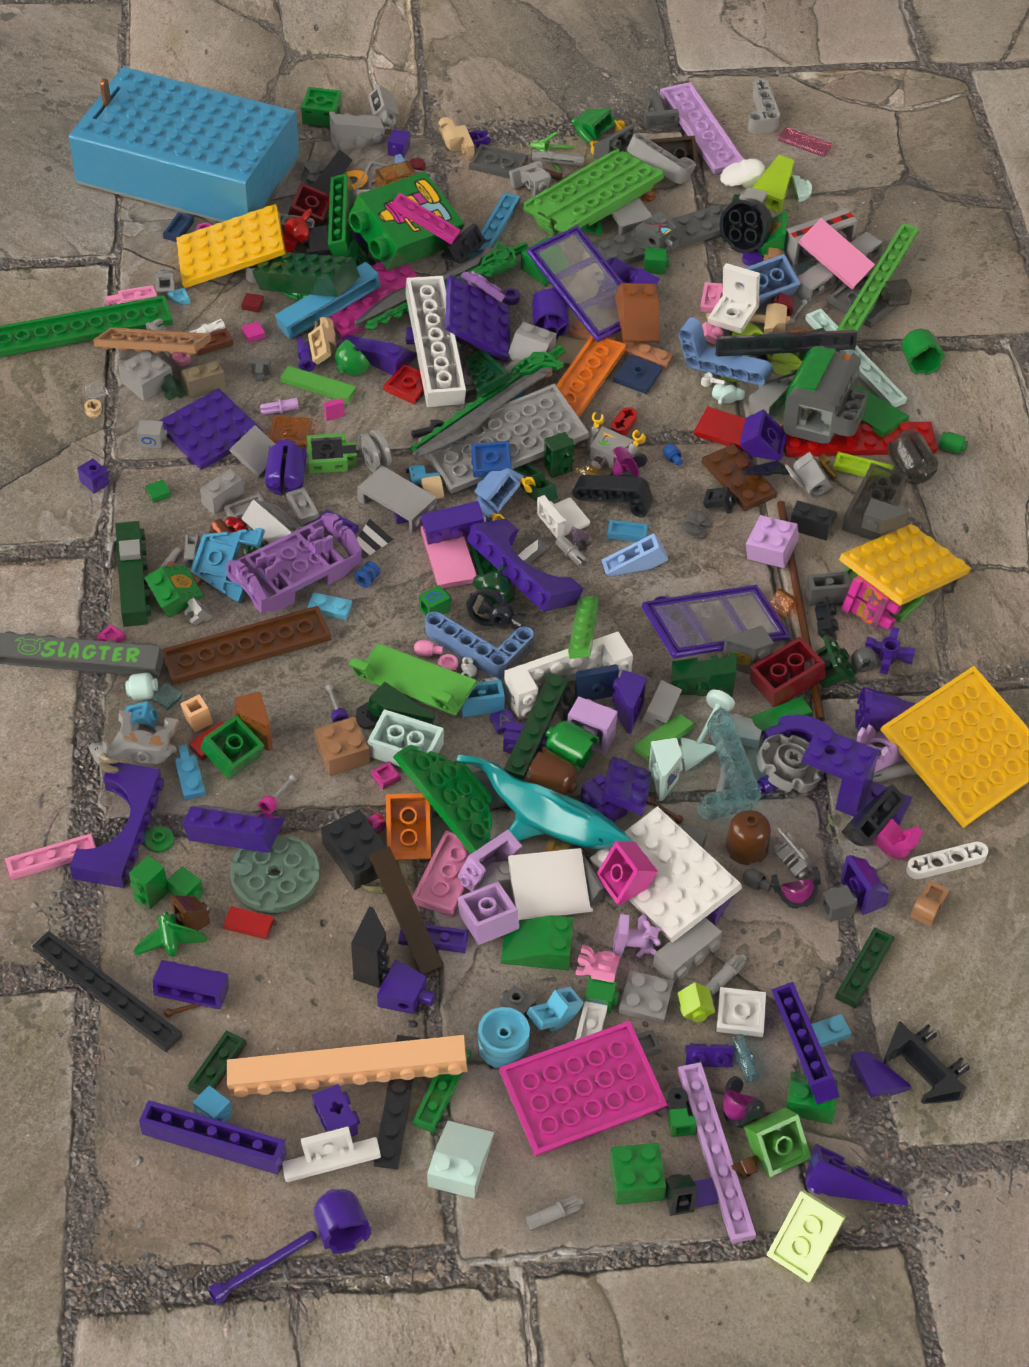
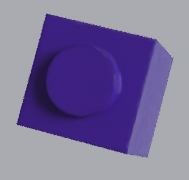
(398, 143)

